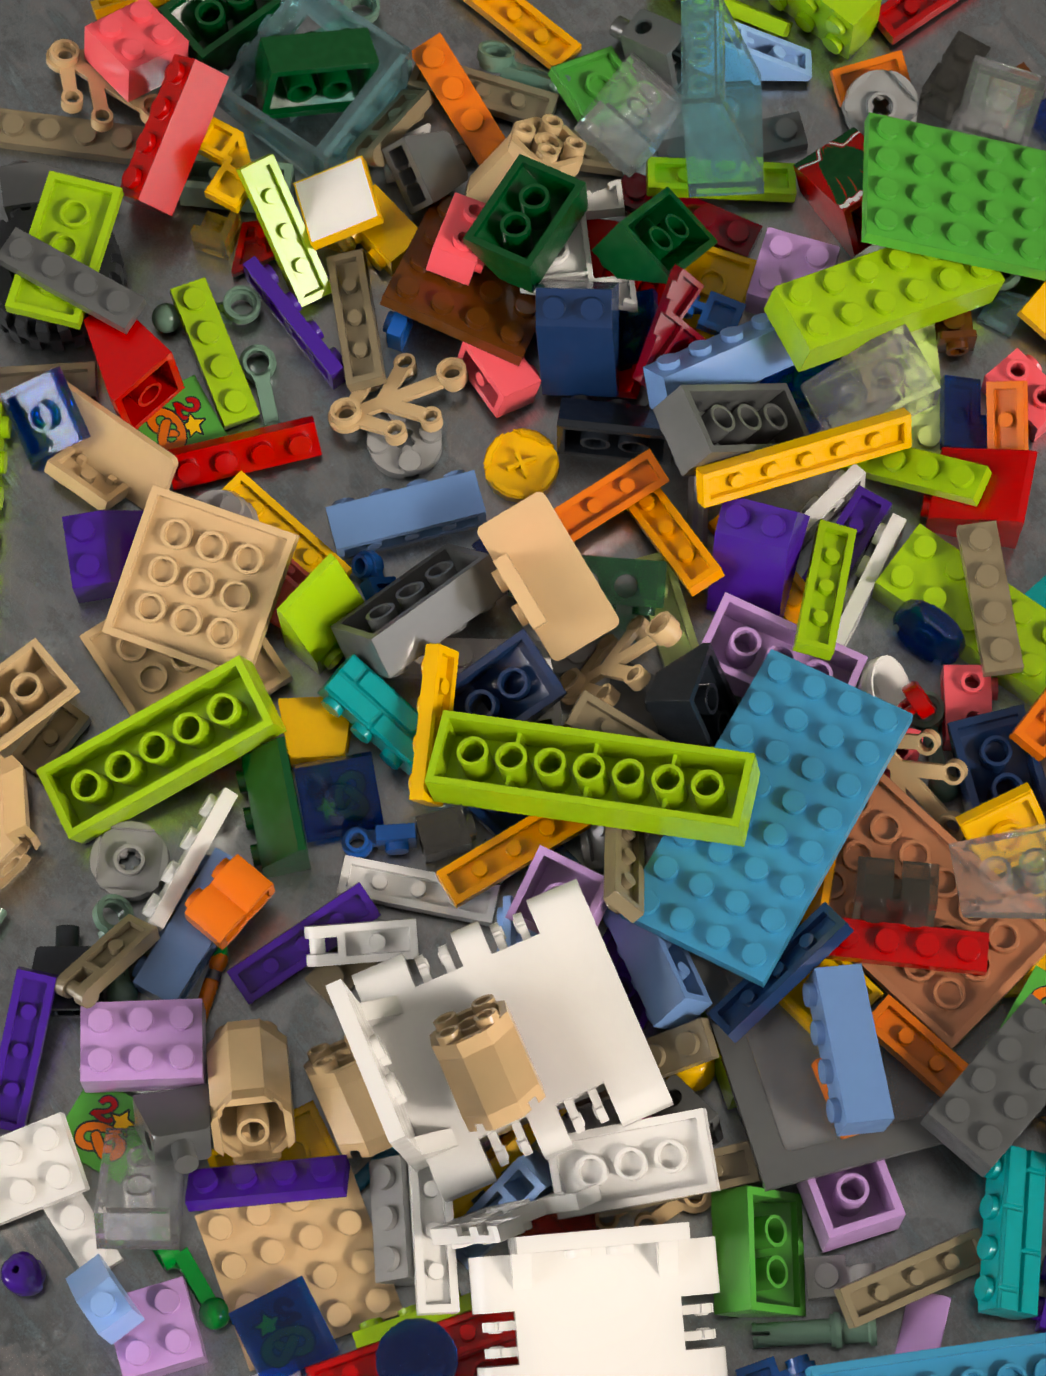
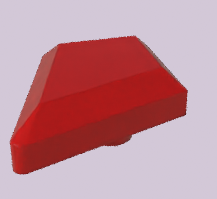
(251, 243)

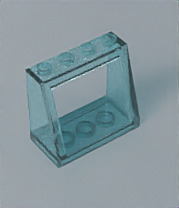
(379, 91)
(719, 104)

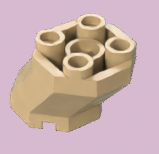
(536, 138)
(14, 820)
(486, 1064)
(250, 1091)
(345, 1099)

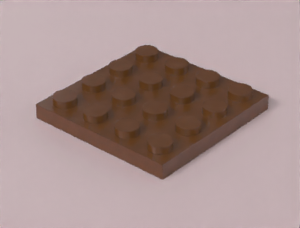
(484, 314)

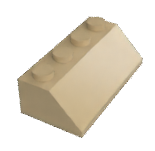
(30, 690)

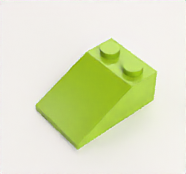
(311, 611)

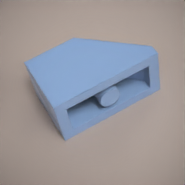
(104, 1300)

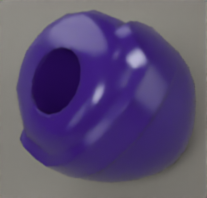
(23, 1274)

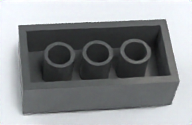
(726, 421)
(419, 609)
(995, 1092)

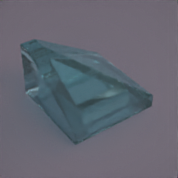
(1002, 312)

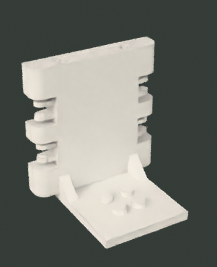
(565, 1009)
(600, 1302)

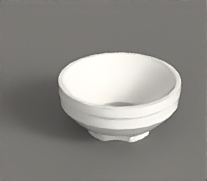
(884, 679)

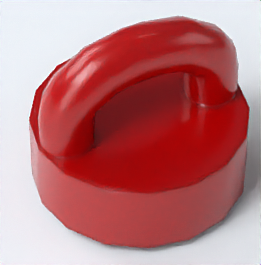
(916, 700)

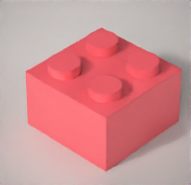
(133, 48)

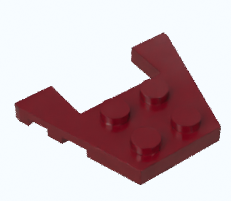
(668, 329)

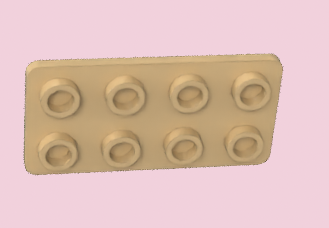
(113, 461)
(547, 577)

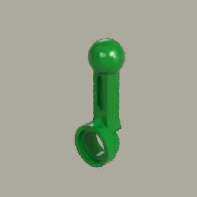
(213, 1309)

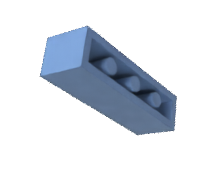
(732, 357)
(406, 514)
(182, 949)
(660, 974)
(848, 1049)

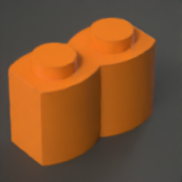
(228, 900)

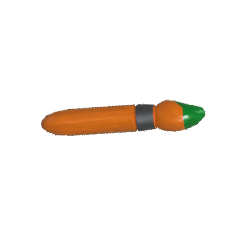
(210, 984)

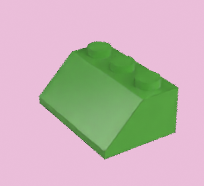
(759, 1253)

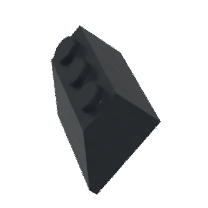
(609, 430)
(692, 699)

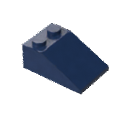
(578, 337)
(509, 682)
(993, 758)

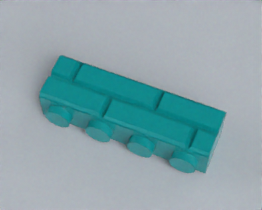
(373, 710)
(1012, 1235)

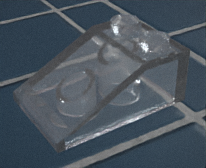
(1000, 102)
(630, 115)
(872, 381)
(1002, 874)
(134, 1198)

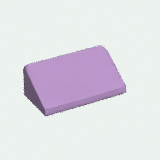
(923, 1324)

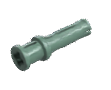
(813, 1331)

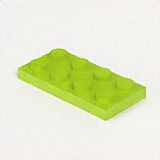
(77, 220)

